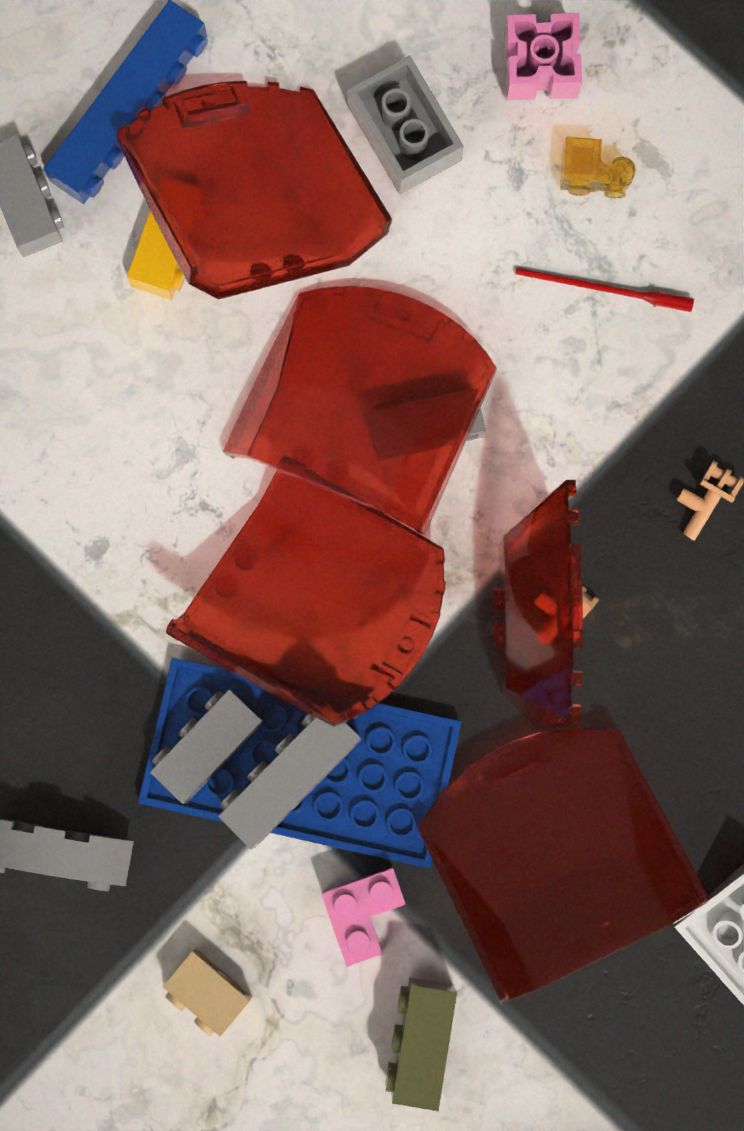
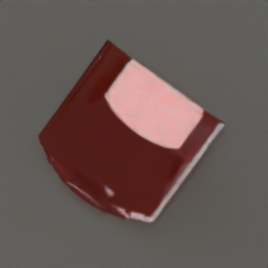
(252, 186)
(366, 399)
(319, 601)
(541, 611)
(557, 857)

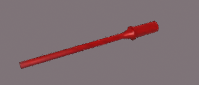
(654, 297)

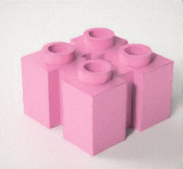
(557, 41)

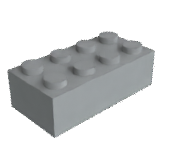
(287, 779)

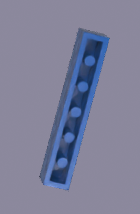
(138, 83)

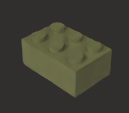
(421, 1044)

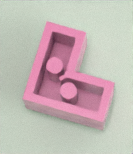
(351, 911)

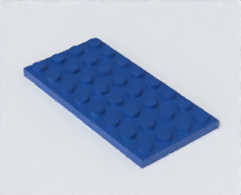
(361, 806)

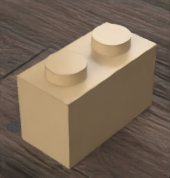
(206, 993)

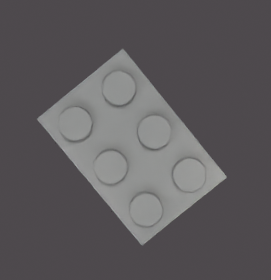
(405, 124)

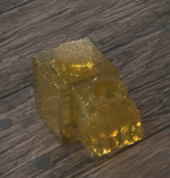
(586, 173)

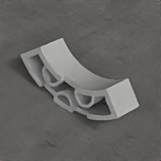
(78, 856)

